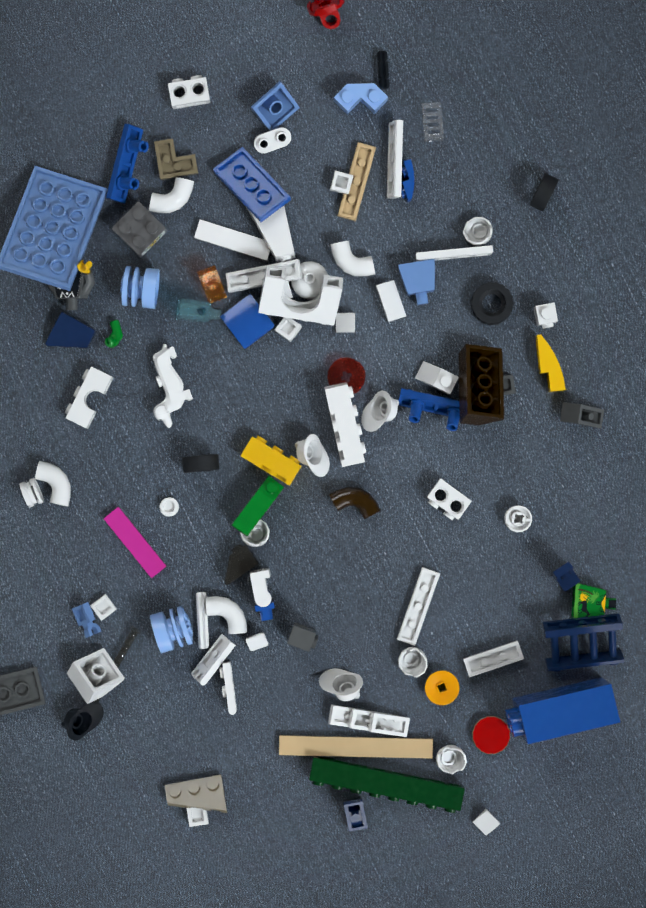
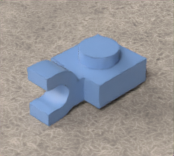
(84, 617)

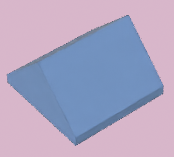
(275, 107)

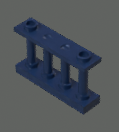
(583, 625)

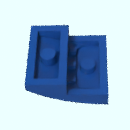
(246, 322)

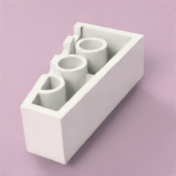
(344, 424)

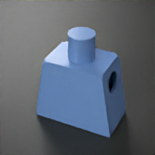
(418, 279)

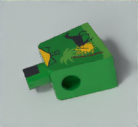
(590, 601)

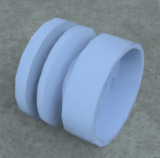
(140, 287)
(171, 629)

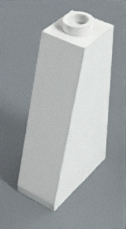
(276, 235)

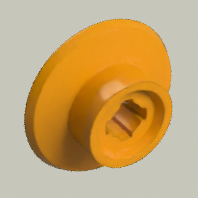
(446, 696)

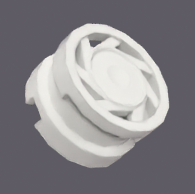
(31, 493)
(518, 518)

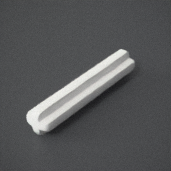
(202, 620)

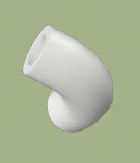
(174, 200)
(349, 263)
(57, 480)
(230, 611)

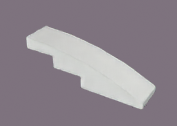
(368, 720)

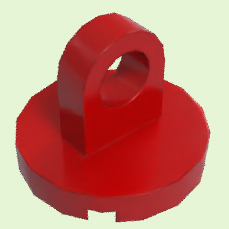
(325, 8)

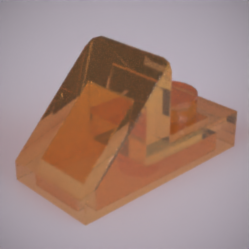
(212, 284)

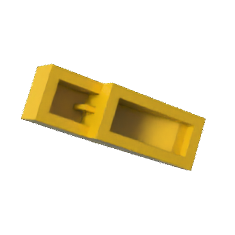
(549, 364)

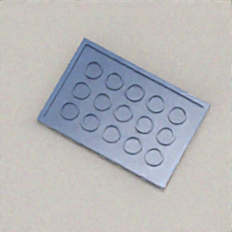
(52, 228)

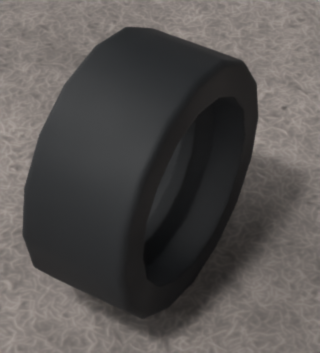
(544, 192)
(200, 463)

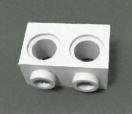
(189, 98)
(451, 495)

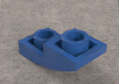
(408, 185)

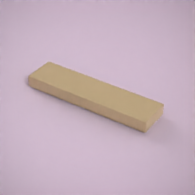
(360, 169)

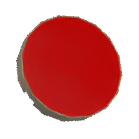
(491, 734)

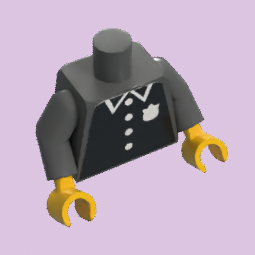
(80, 289)

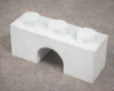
(93, 381)

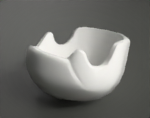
(478, 231)
(258, 535)
(412, 661)
(451, 759)

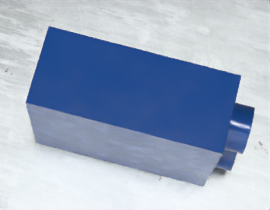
(563, 711)

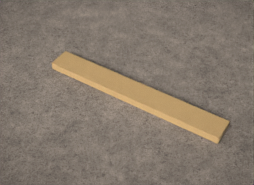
(355, 746)

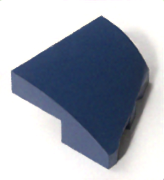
(70, 333)

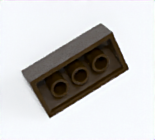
(481, 385)

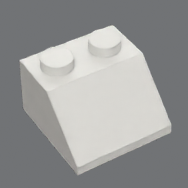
(95, 675)

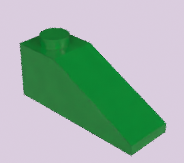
(257, 506)

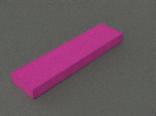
(135, 542)

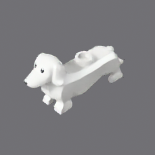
(171, 384)

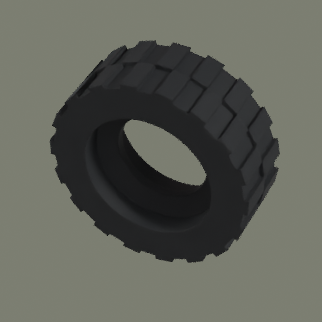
(506, 303)

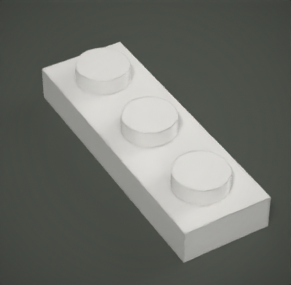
(493, 658)

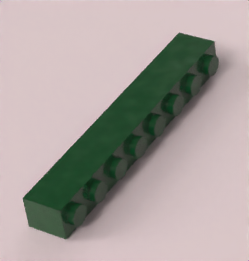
(386, 783)

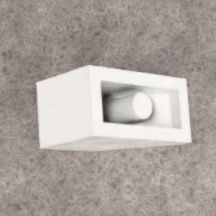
(437, 377)

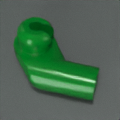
(116, 335)

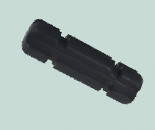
(383, 73)

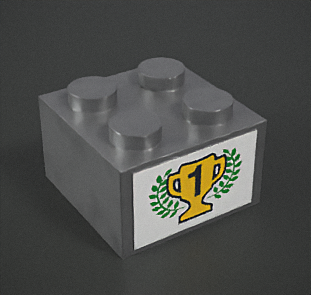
(139, 229)

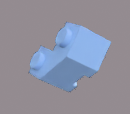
(367, 93)

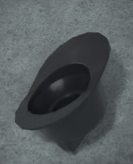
(82, 720)

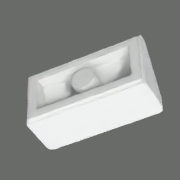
(391, 301)

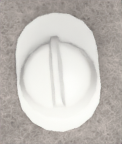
(379, 410)
(312, 453)
(341, 683)

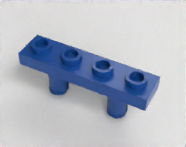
(124, 164)
(427, 402)

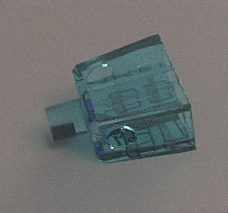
(187, 311)

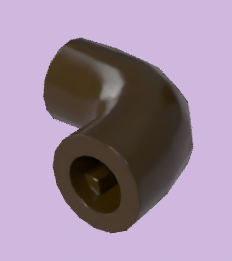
(355, 497)

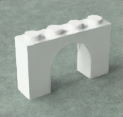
(319, 310)

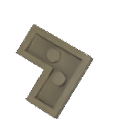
(173, 166)

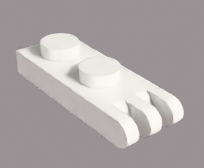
(213, 659)
(228, 690)

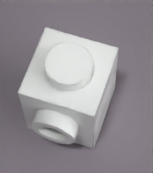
(545, 315)

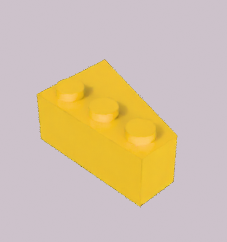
(271, 460)

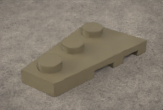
(200, 793)

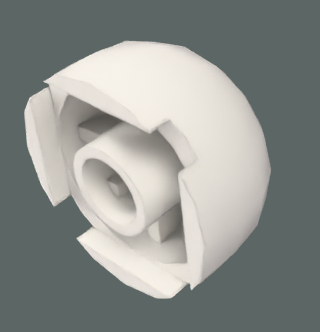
(311, 280)

